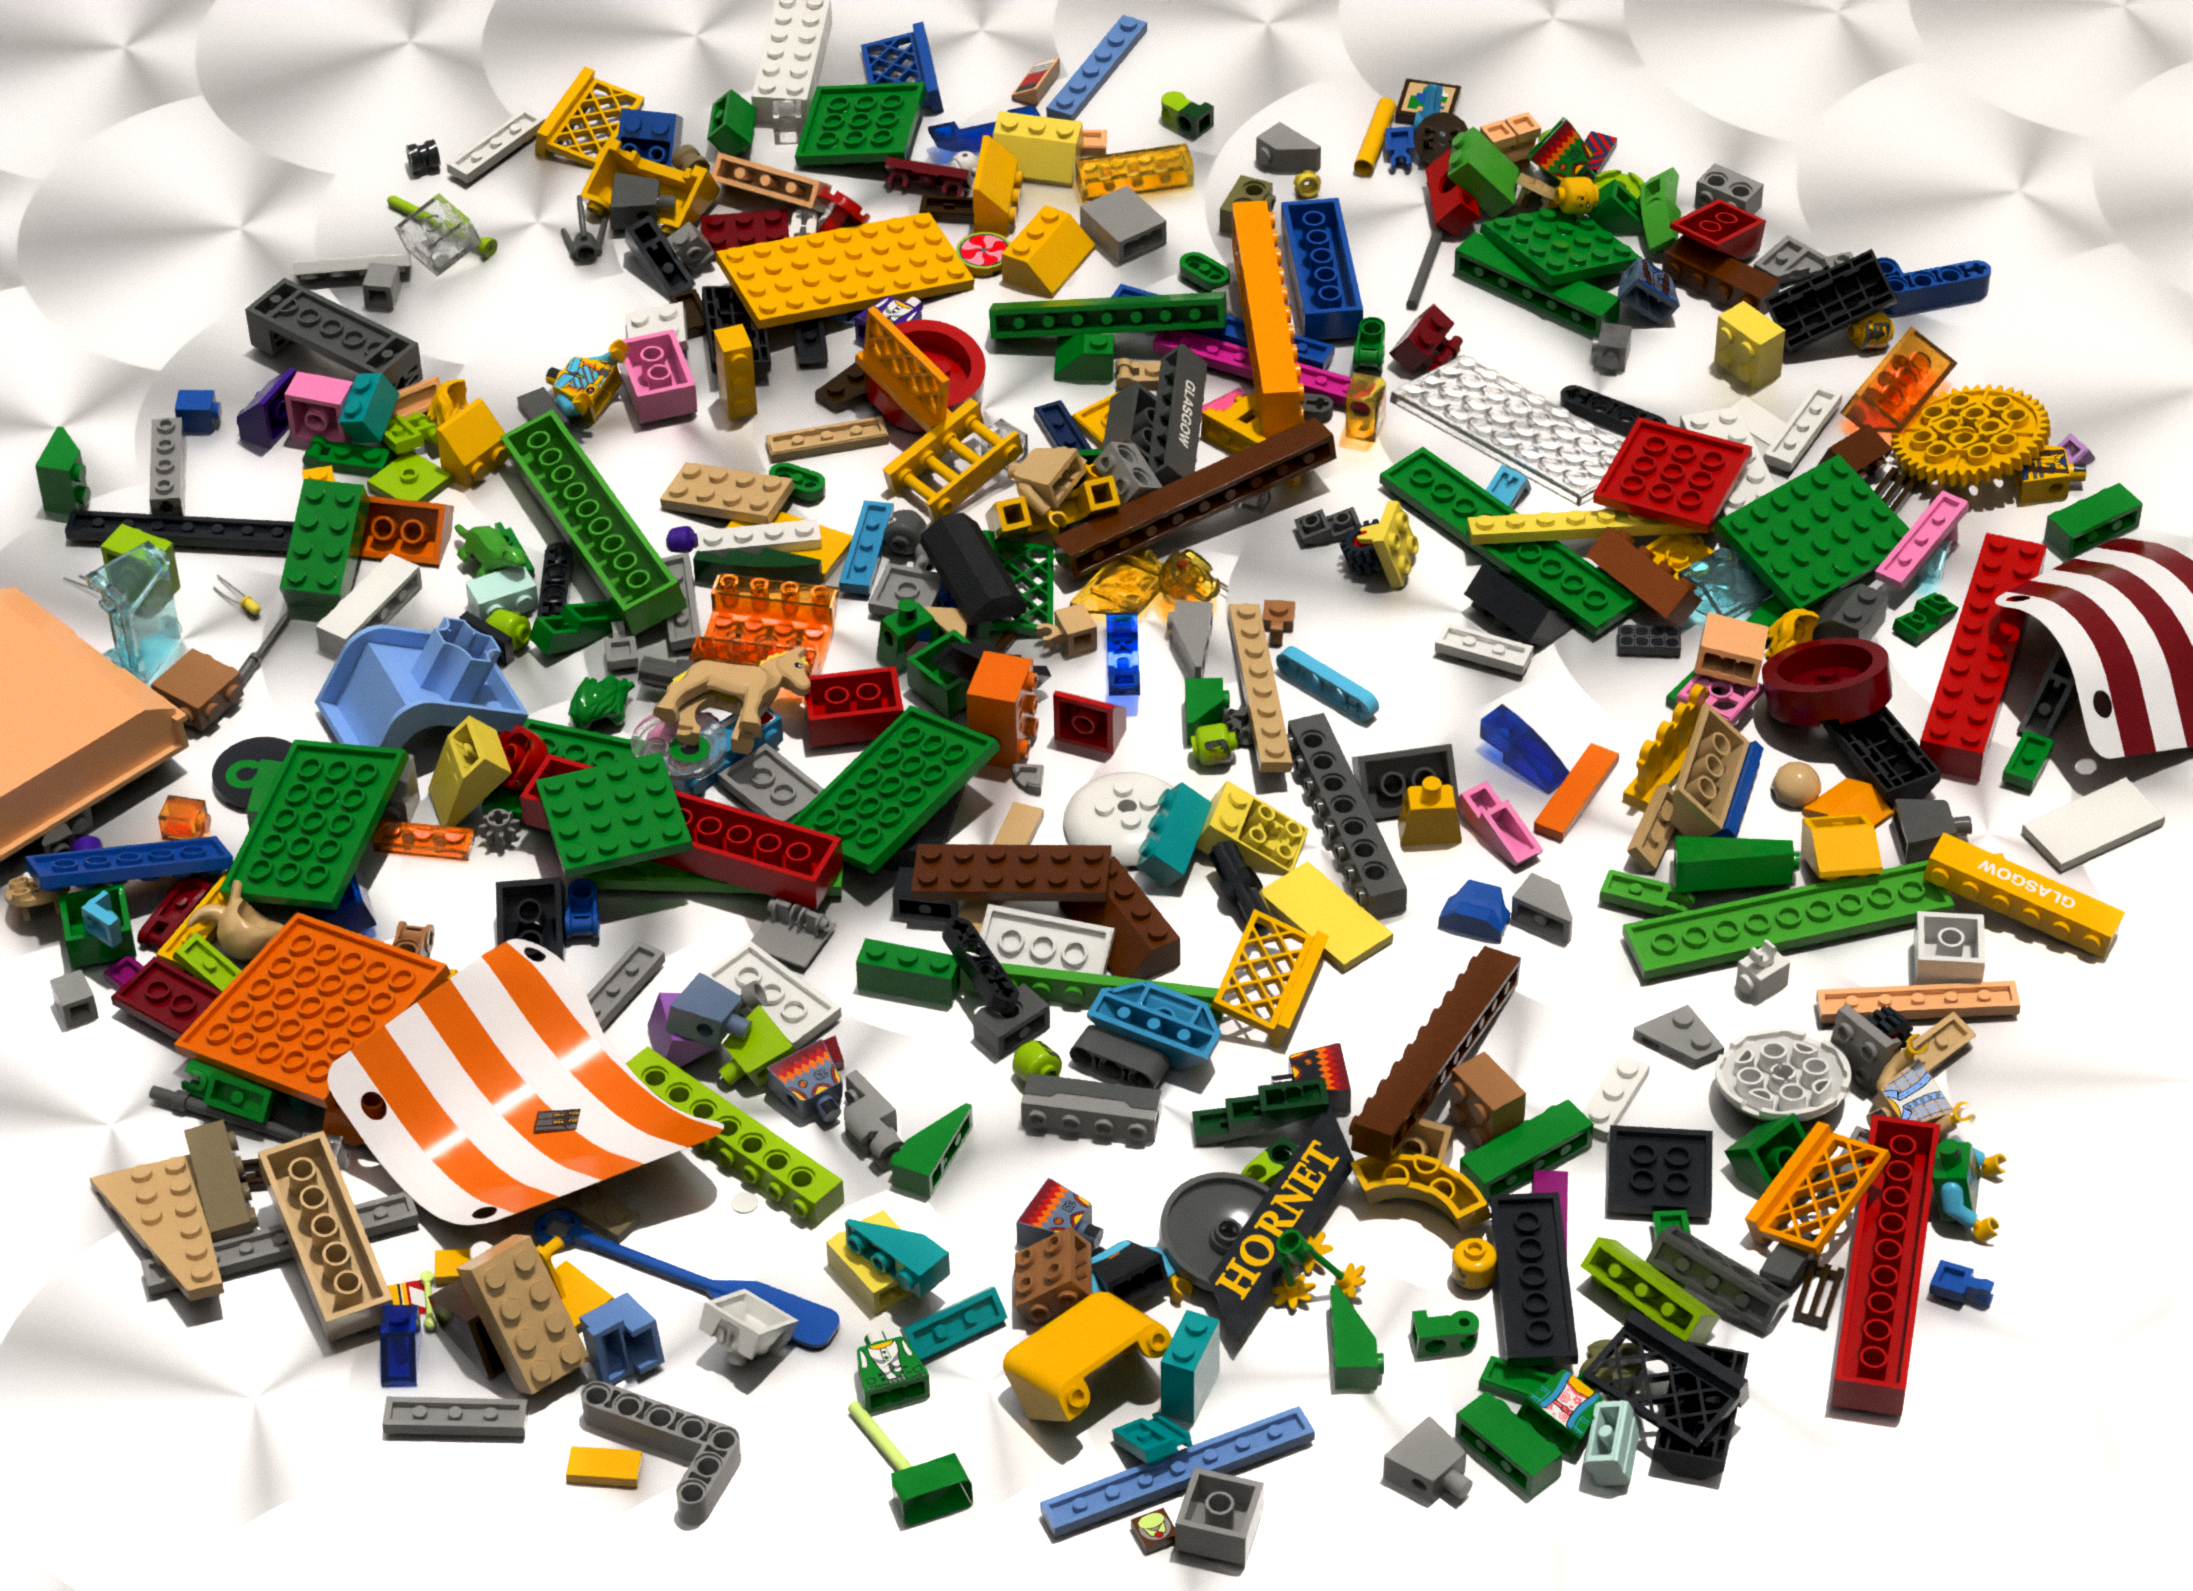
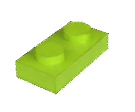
(206, 962)

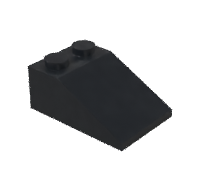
(533, 913)

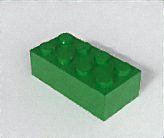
(324, 543)

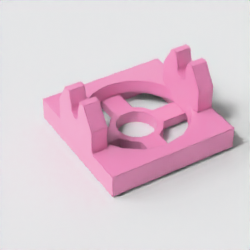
(1738, 694)

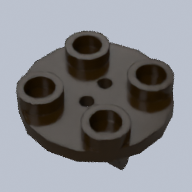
(1428, 137)

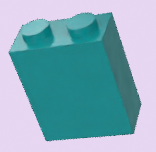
(1190, 1367)

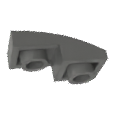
(1319, 529)
(1787, 1264)

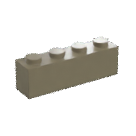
(219, 1180)

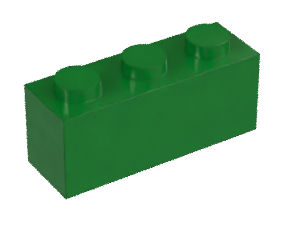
(2093, 520)
(908, 972)
(1509, 1444)

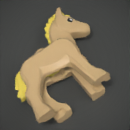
(735, 689)

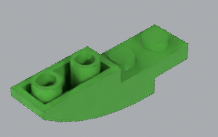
(1659, 209)

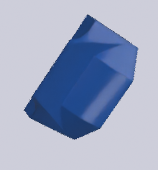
(1476, 911)

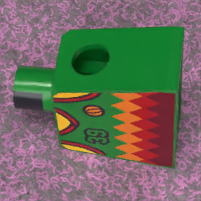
(1563, 153)

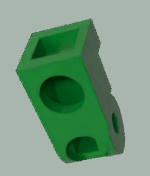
(1444, 1333)

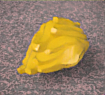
(448, 401)
(1790, 630)

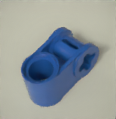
(582, 909)

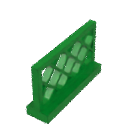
(1022, 554)

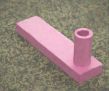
(1922, 539)

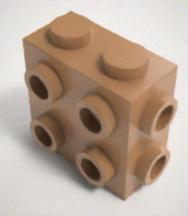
(200, 687)
(1052, 1275)

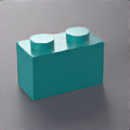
(369, 408)

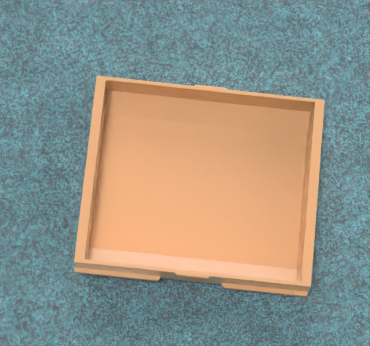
(68, 724)

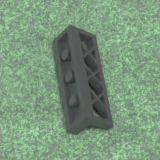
(1717, 1277)

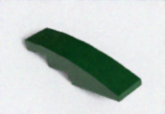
(769, 565)
(1270, 1109)

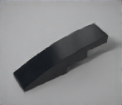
(964, 658)

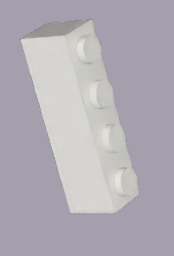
(370, 603)

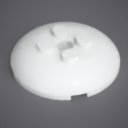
(1114, 813)
(1782, 1074)

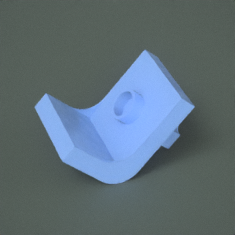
(410, 679)

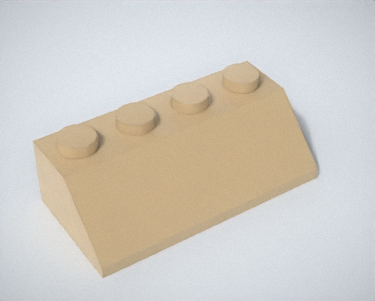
(1708, 775)

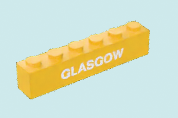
(2023, 895)

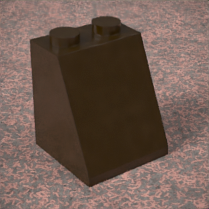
(463, 1325)

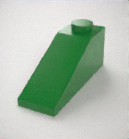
(930, 1152)
(1353, 1346)

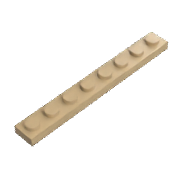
(1259, 688)

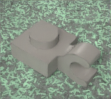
(621, 649)

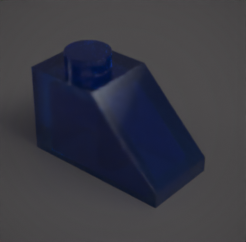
(400, 1345)

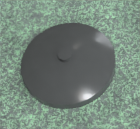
(1204, 1220)

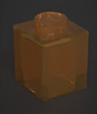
(183, 818)

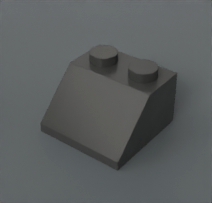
(1852, 613)

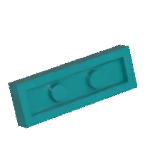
(955, 1322)

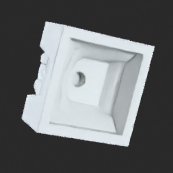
(746, 1325)

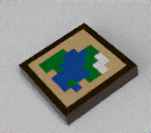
(1413, 99)

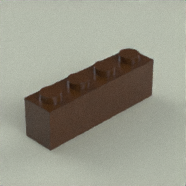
(1718, 275)

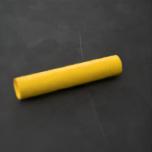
(1374, 136)

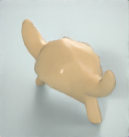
(239, 926)

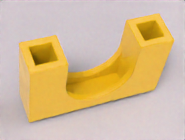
(1017, 519)

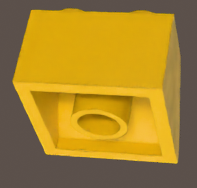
(471, 444)

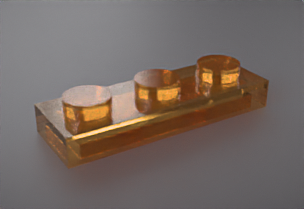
(424, 840)

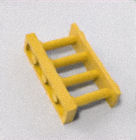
(942, 439)

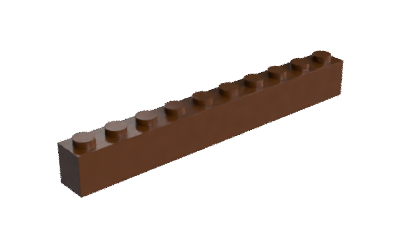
(1194, 498)
(1436, 1050)

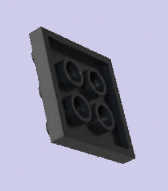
(1660, 1170)

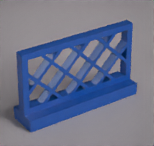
(921, 68)

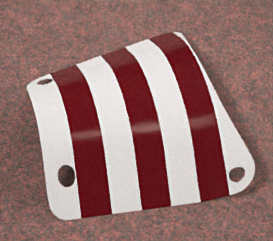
(2125, 632)

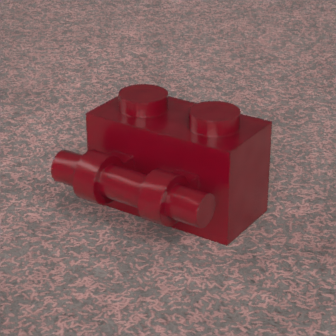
(1423, 338)

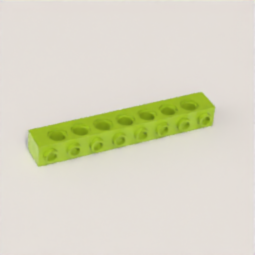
(744, 1142)

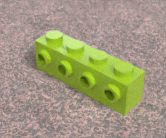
(1649, 1291)

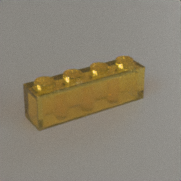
(1139, 169)

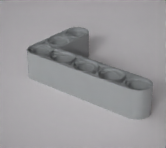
(706, 1443)

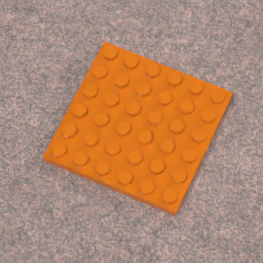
(307, 1005)

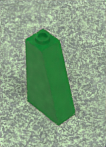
(1732, 862)

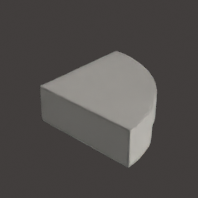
(1028, 777)

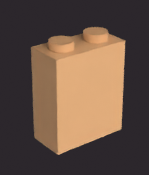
(1731, 649)

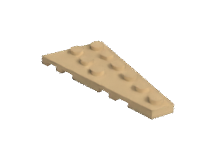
(167, 1217)

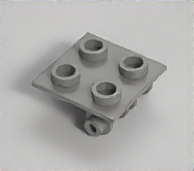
(792, 932)

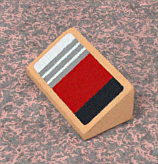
(1037, 81)

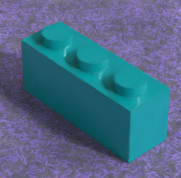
(1173, 834)

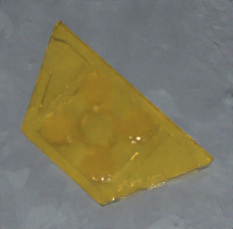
(1122, 585)

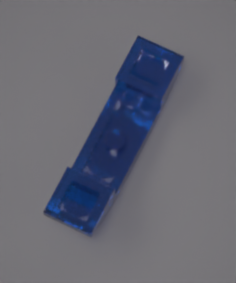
(951, 138)
(1123, 654)

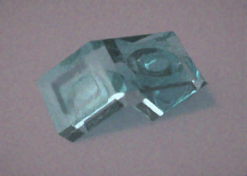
(1935, 565)

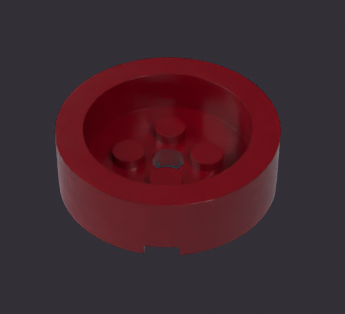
(1827, 681)

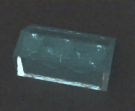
(1726, 584)

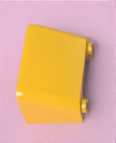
(693, 188)
(1052, 1362)

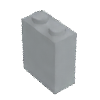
(1123, 224)

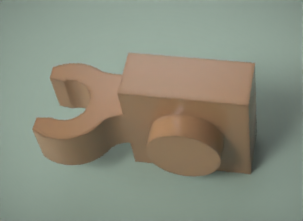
(1278, 617)

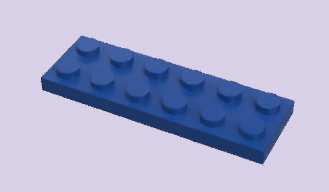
(128, 862)

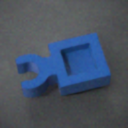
(1400, 146)

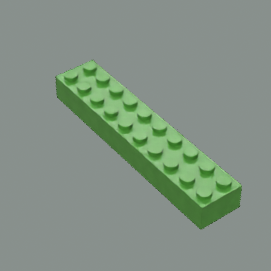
(594, 522)

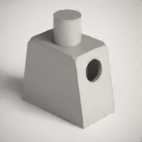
(1428, 1463)

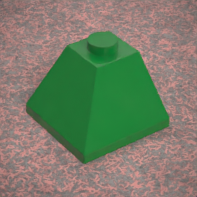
(1085, 357)

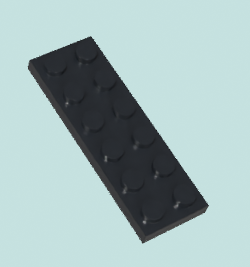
(1533, 1280)

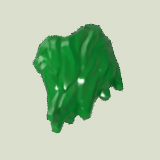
(599, 700)

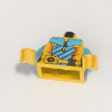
(588, 383)

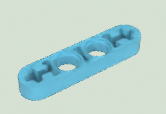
(1352, 698)

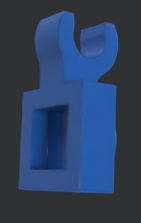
(1958, 1281)

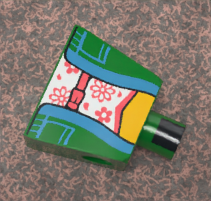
(1561, 1409)

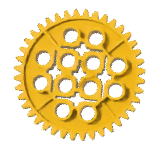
(1972, 436)

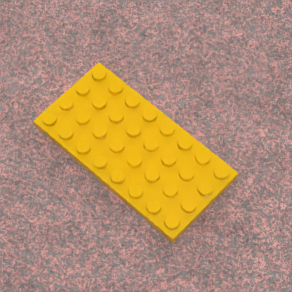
(843, 270)

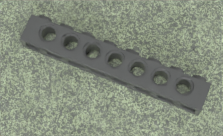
(1346, 816)

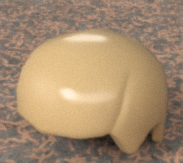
(1796, 784)

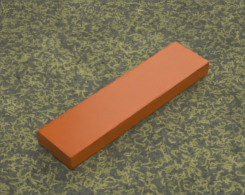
(1576, 791)

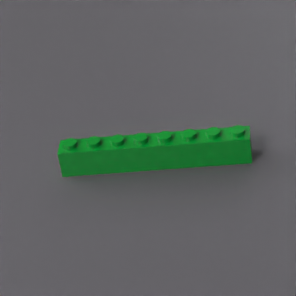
(1108, 315)

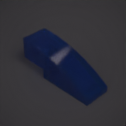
(1523, 748)

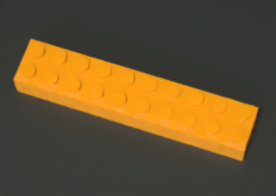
(1266, 318)

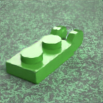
(1644, 894)

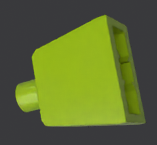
(758, 1051)

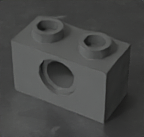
(1006, 1032)

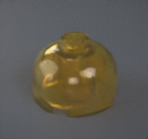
(1187, 578)

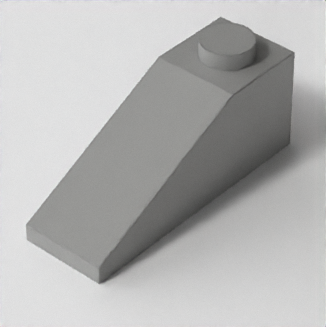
(1191, 633)

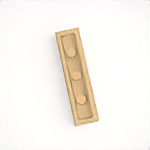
(827, 439)

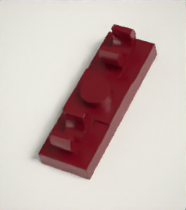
(928, 175)

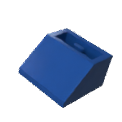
(651, 134)

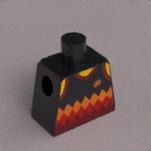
(1321, 1063)

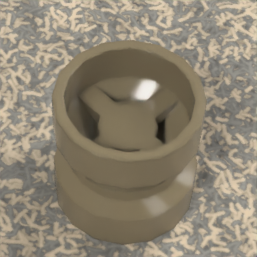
(687, 157)

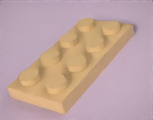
(727, 493)

